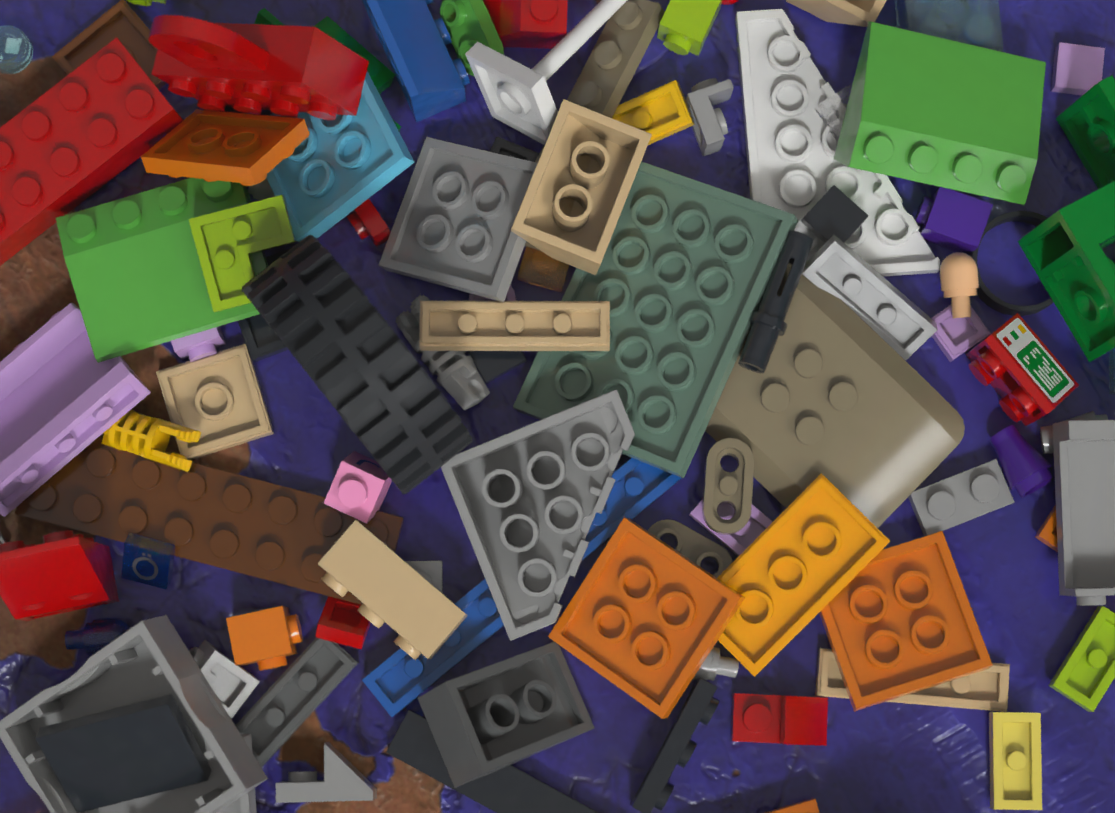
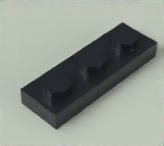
(676, 747)

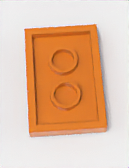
(225, 146)

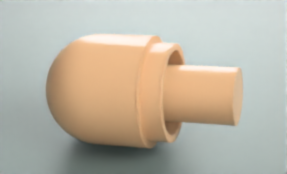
(959, 282)

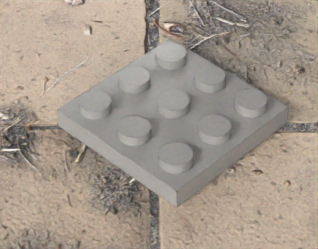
(460, 219)

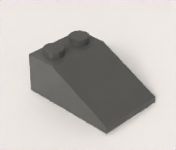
(505, 713)

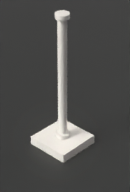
(520, 93)

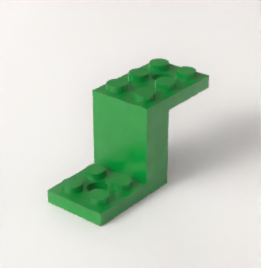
(1070, 242)

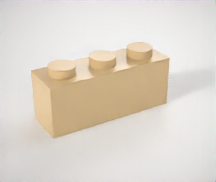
(390, 592)

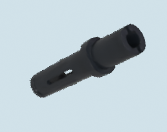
(769, 319)

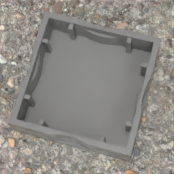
(132, 669)

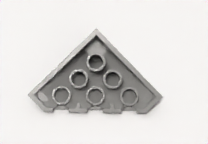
(533, 503)

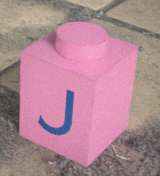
(358, 487)

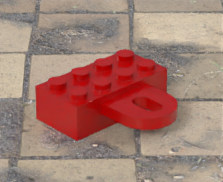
(257, 67)

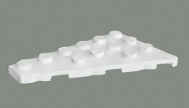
(794, 151)

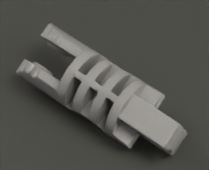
(454, 369)

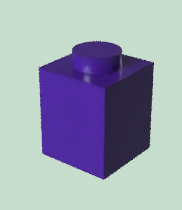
(953, 220)

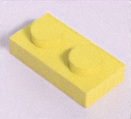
(1015, 761)

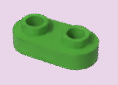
(468, 24)

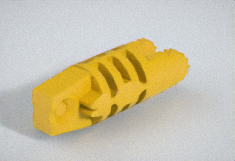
(150, 438)

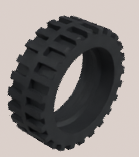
(358, 363)

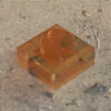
(542, 270)

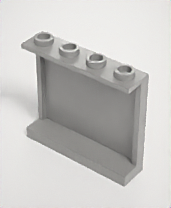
(1085, 508)

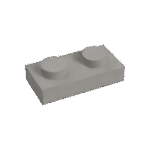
(960, 498)

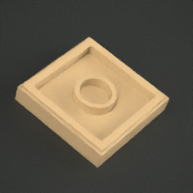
(217, 398)

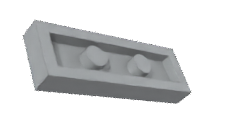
(870, 296)

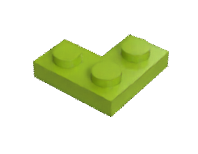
(229, 238)
(1090, 663)

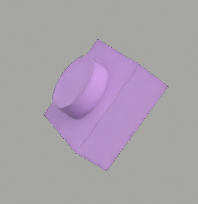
(199, 344)

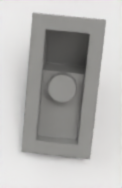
(340, 782)

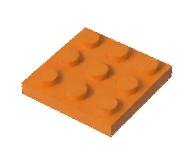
(646, 617)
(904, 624)

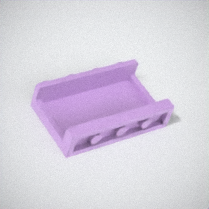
(56, 403)

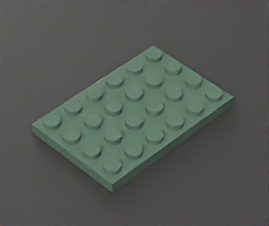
(681, 297)

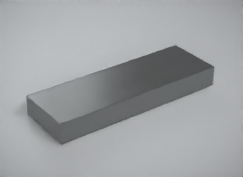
(295, 697)

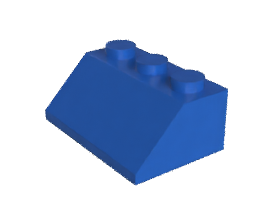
(419, 55)

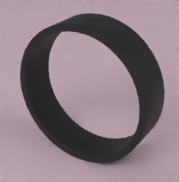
(983, 292)

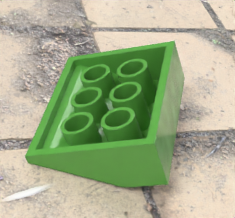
(944, 114)
(141, 268)

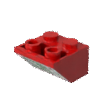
(1021, 371)

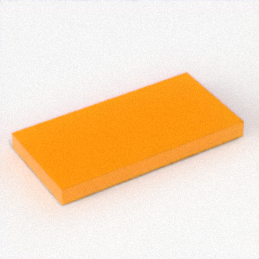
(796, 571)

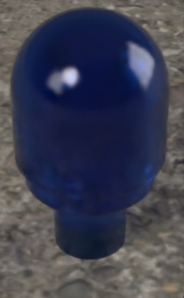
(95, 635)

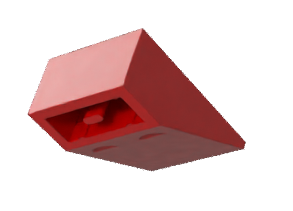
(56, 576)

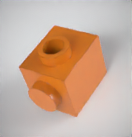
(264, 637)

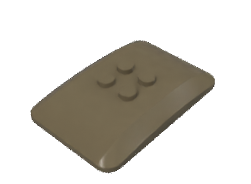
(836, 407)

